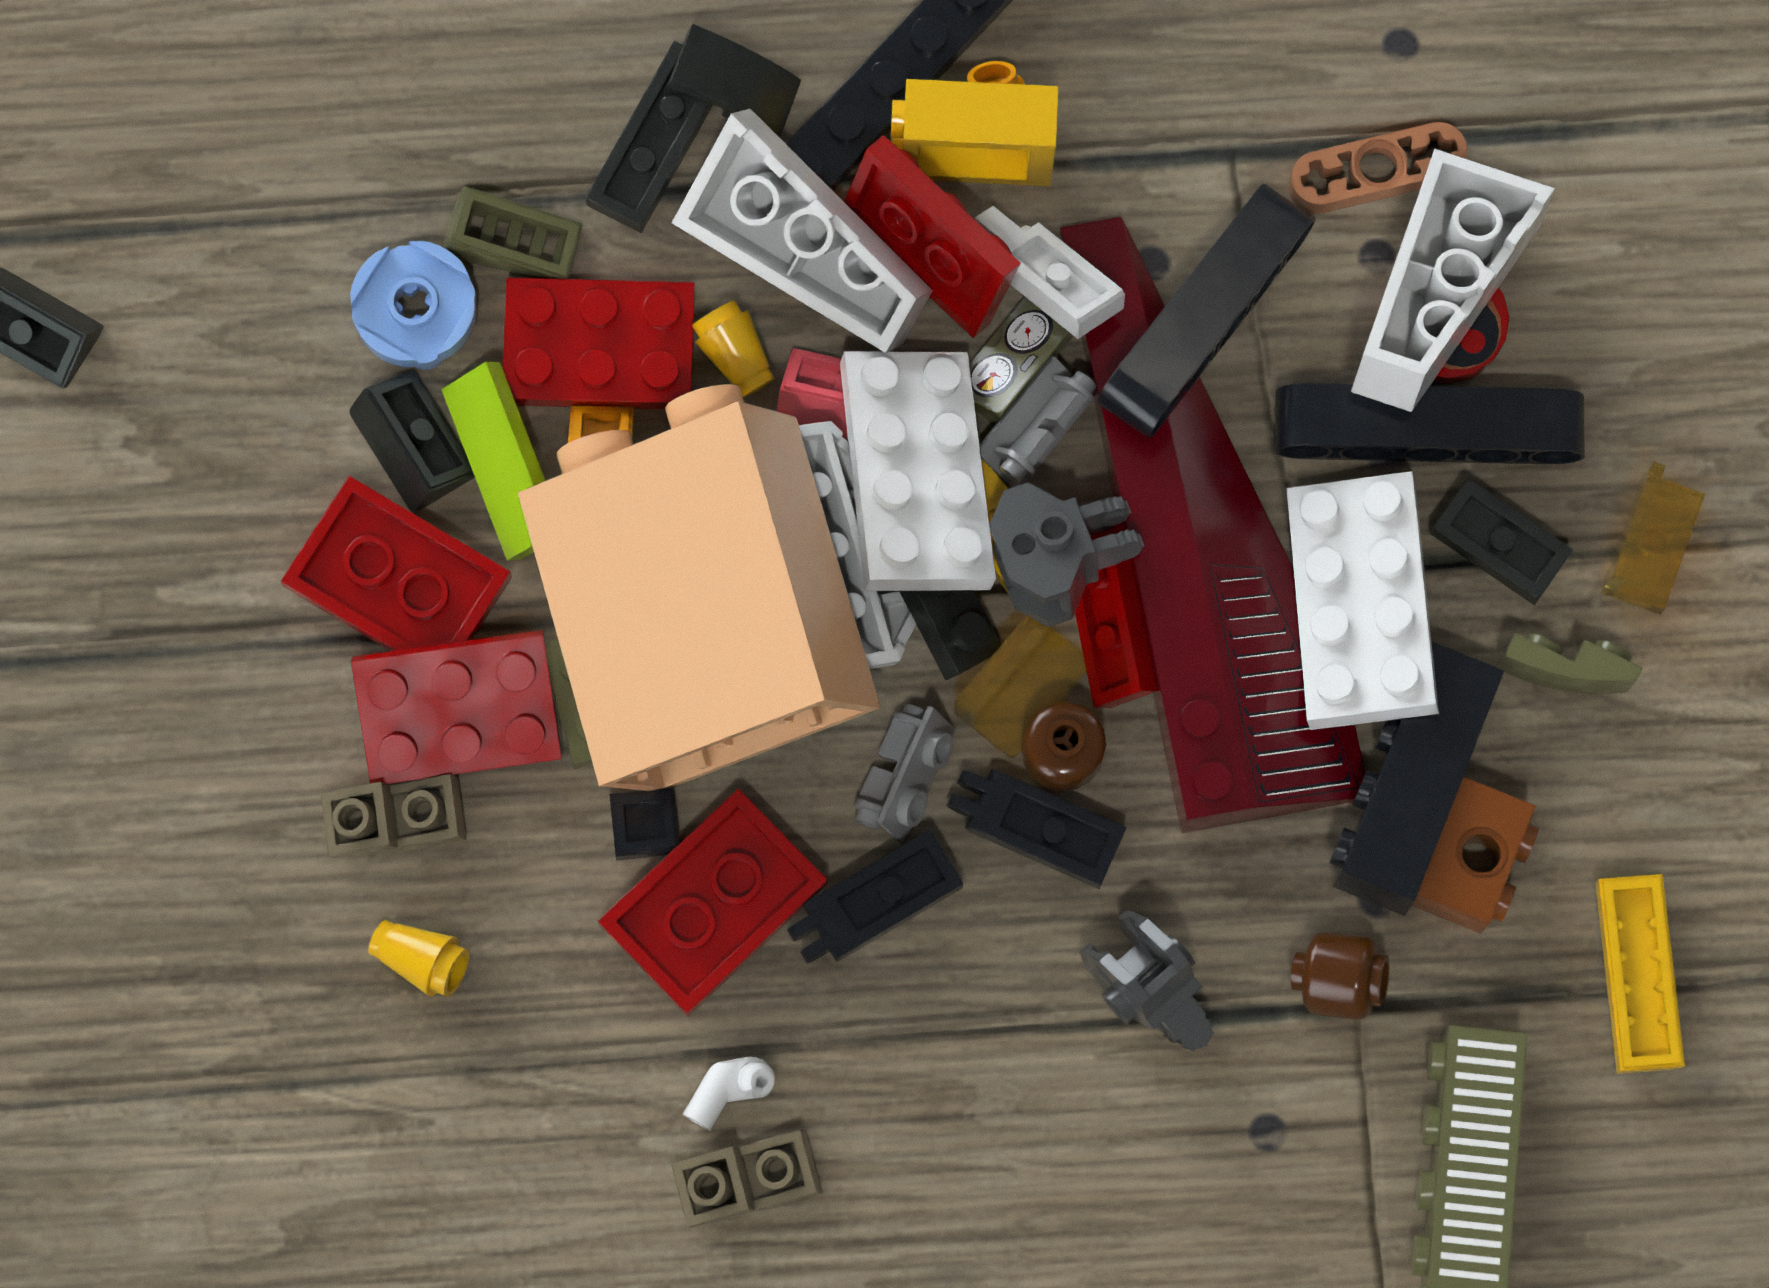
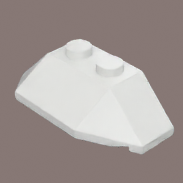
(879, 615)

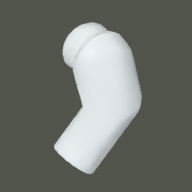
(729, 1082)

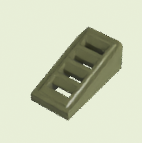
(517, 215)

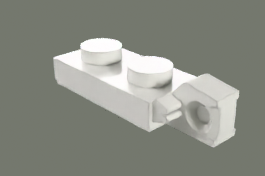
(1056, 275)

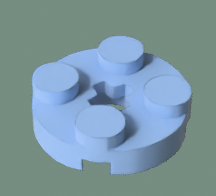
(406, 270)

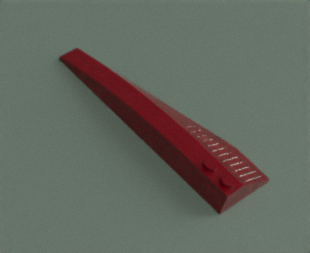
(1209, 591)

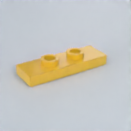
(1639, 974)

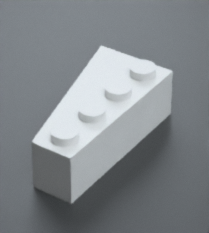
(796, 233)
(1451, 261)

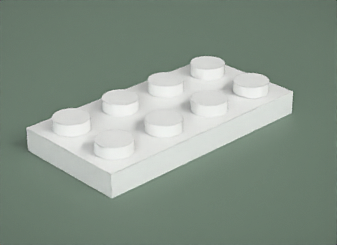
(917, 471)
(1361, 601)

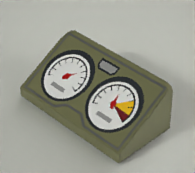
(1014, 358)

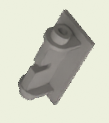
(1036, 422)
(898, 799)

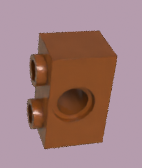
(1483, 818)

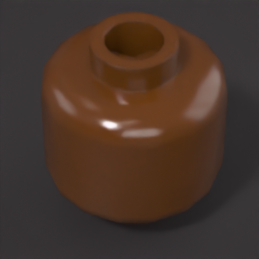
(1069, 767)
(1341, 976)

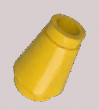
(734, 347)
(421, 956)

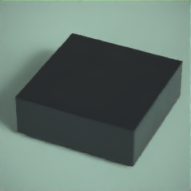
(644, 823)

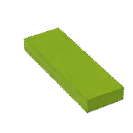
(496, 450)

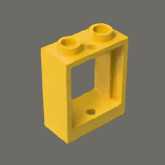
(978, 131)

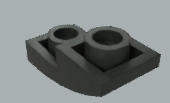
(734, 78)

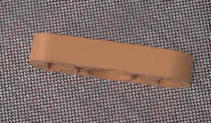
(1329, 165)

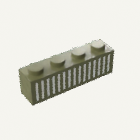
(1472, 1158)

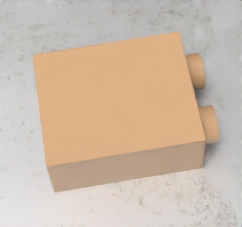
(696, 592)

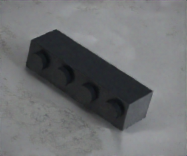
(1414, 786)

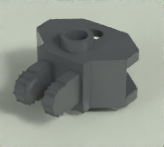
(1048, 548)
(1152, 983)

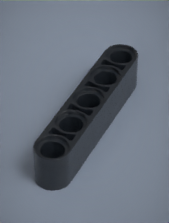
(1206, 311)
(1443, 426)

